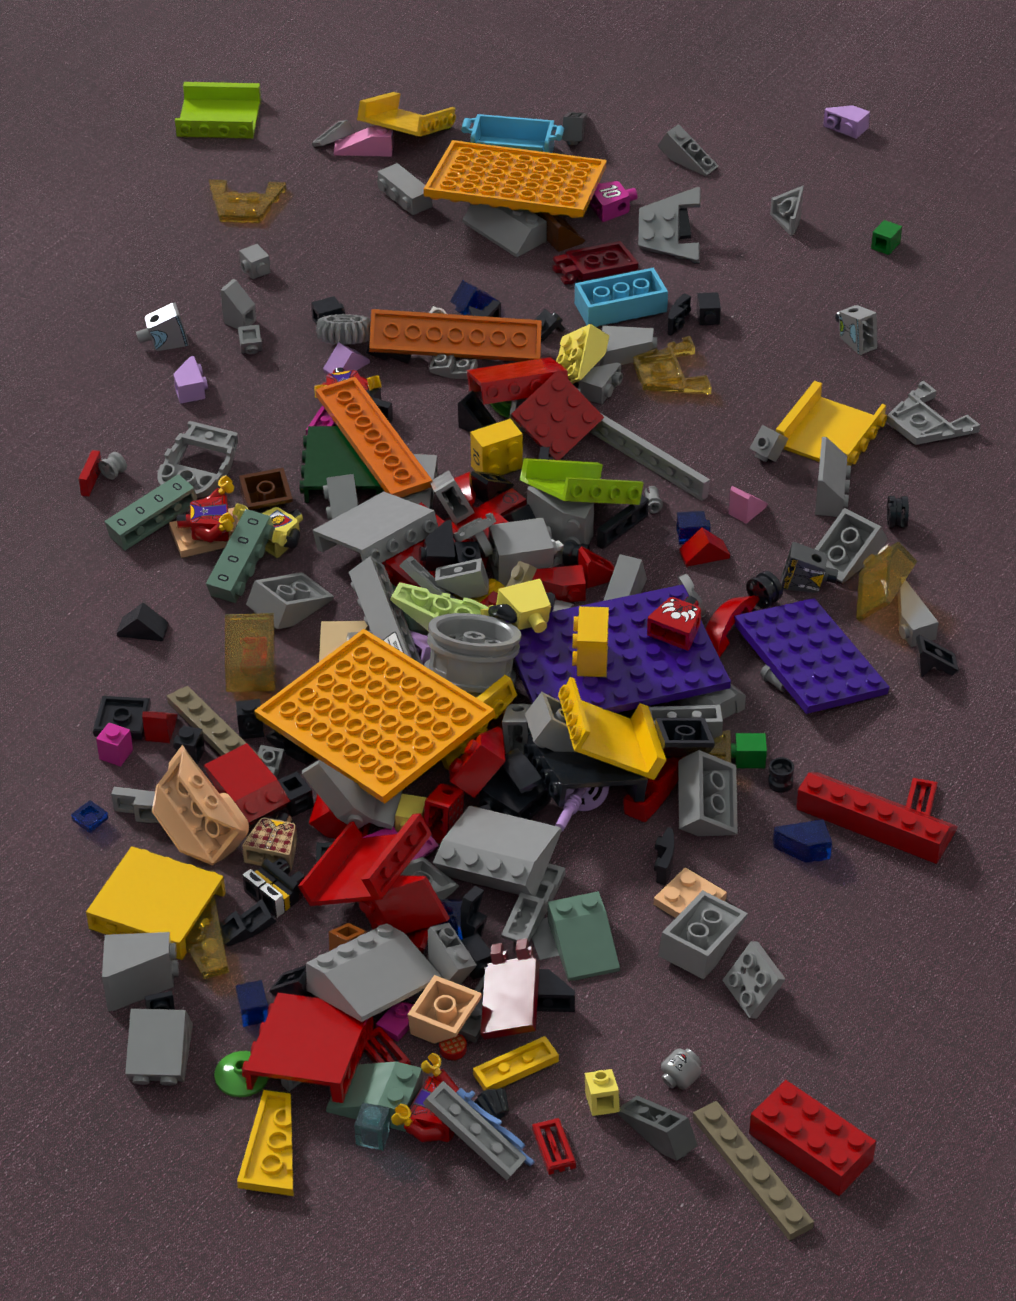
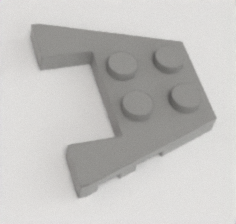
(661, 226)
(923, 424)

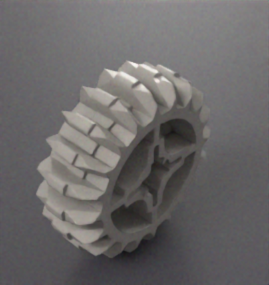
(343, 329)

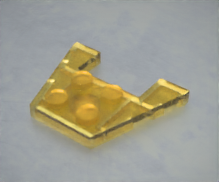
(244, 206)
(662, 371)

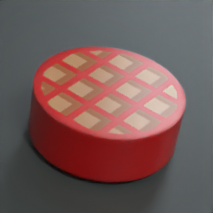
(453, 1048)

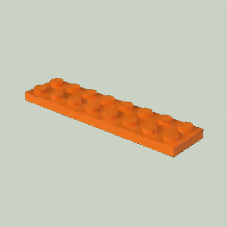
(455, 335)
(373, 438)

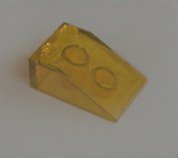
(882, 578)
(250, 652)

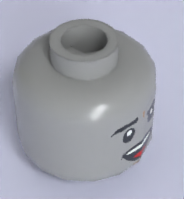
(681, 1068)

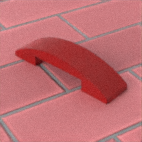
(724, 619)

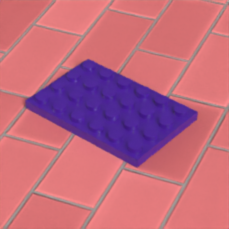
(810, 655)

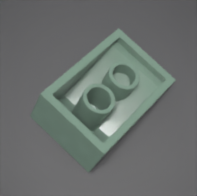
(582, 936)
(381, 1085)

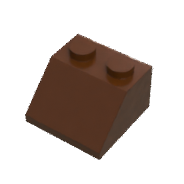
(265, 489)

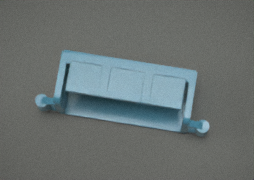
(513, 132)

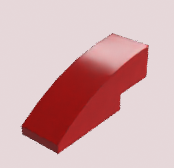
(656, 792)

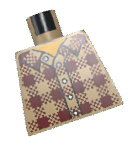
(271, 840)

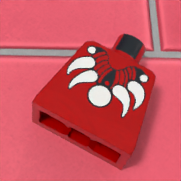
(675, 622)

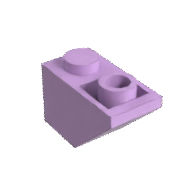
(847, 120)
(189, 381)

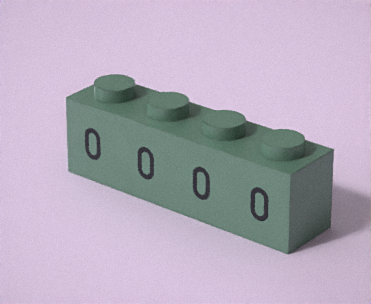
(151, 512)
(240, 556)

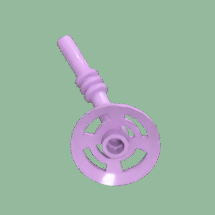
(574, 803)

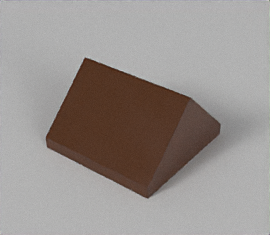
(560, 232)

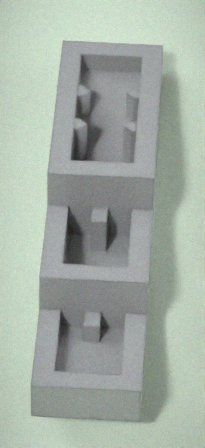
(531, 909)

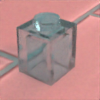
(372, 1126)

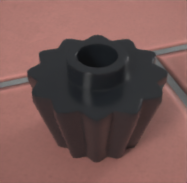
(494, 1102)

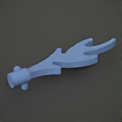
(495, 1123)

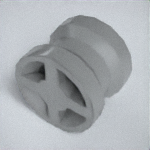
(113, 465)

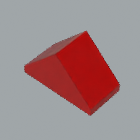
(703, 548)
(595, 568)
(159, 726)

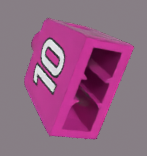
(612, 200)

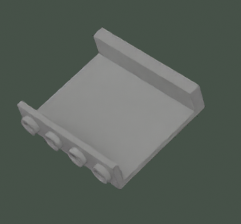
(378, 527)

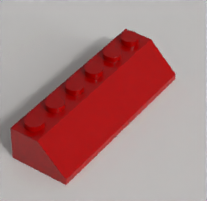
(874, 816)

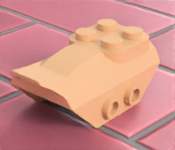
(195, 813)

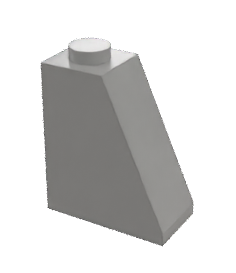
(626, 343)
(451, 497)
(627, 578)

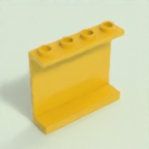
(385, 113)
(820, 417)
(610, 736)
(153, 896)

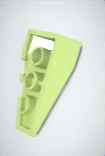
(425, 606)

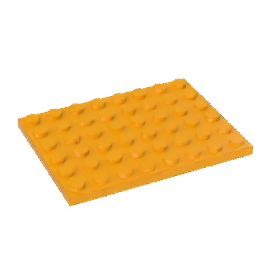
(515, 178)
(375, 715)

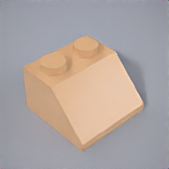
(442, 1010)

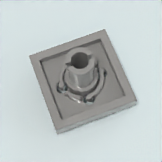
(761, 979)

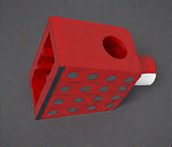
(443, 805)

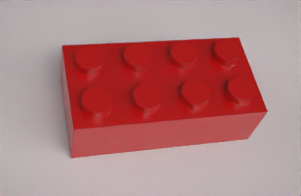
(812, 1137)

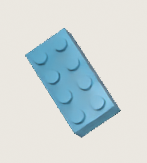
(621, 297)

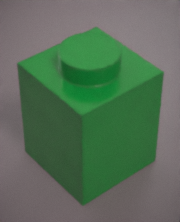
(886, 237)
(749, 750)

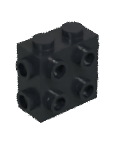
(507, 800)

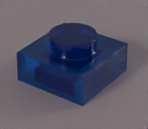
(89, 816)

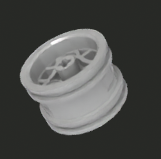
(472, 650)

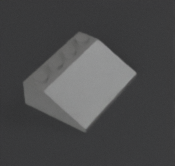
(497, 851)
(370, 972)

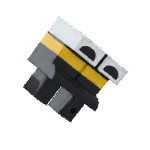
(274, 885)

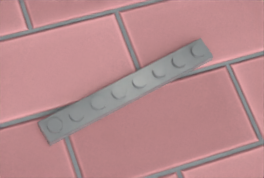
(652, 458)

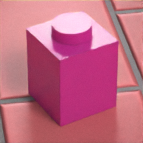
(114, 744)

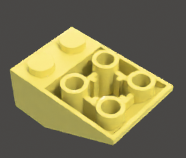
(582, 351)

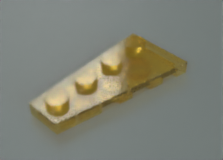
(207, 944)

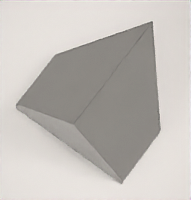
(788, 209)

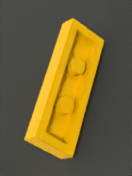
(516, 1064)

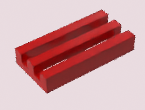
(925, 783)
(373, 1055)
(559, 1164)

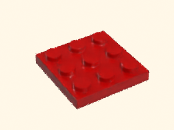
(557, 415)

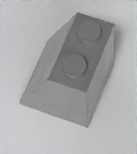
(520, 541)
(137, 967)
(158, 1046)

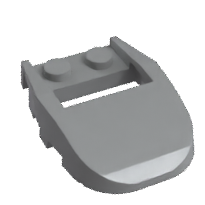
(204, 437)

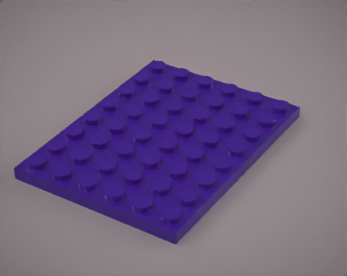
(637, 665)

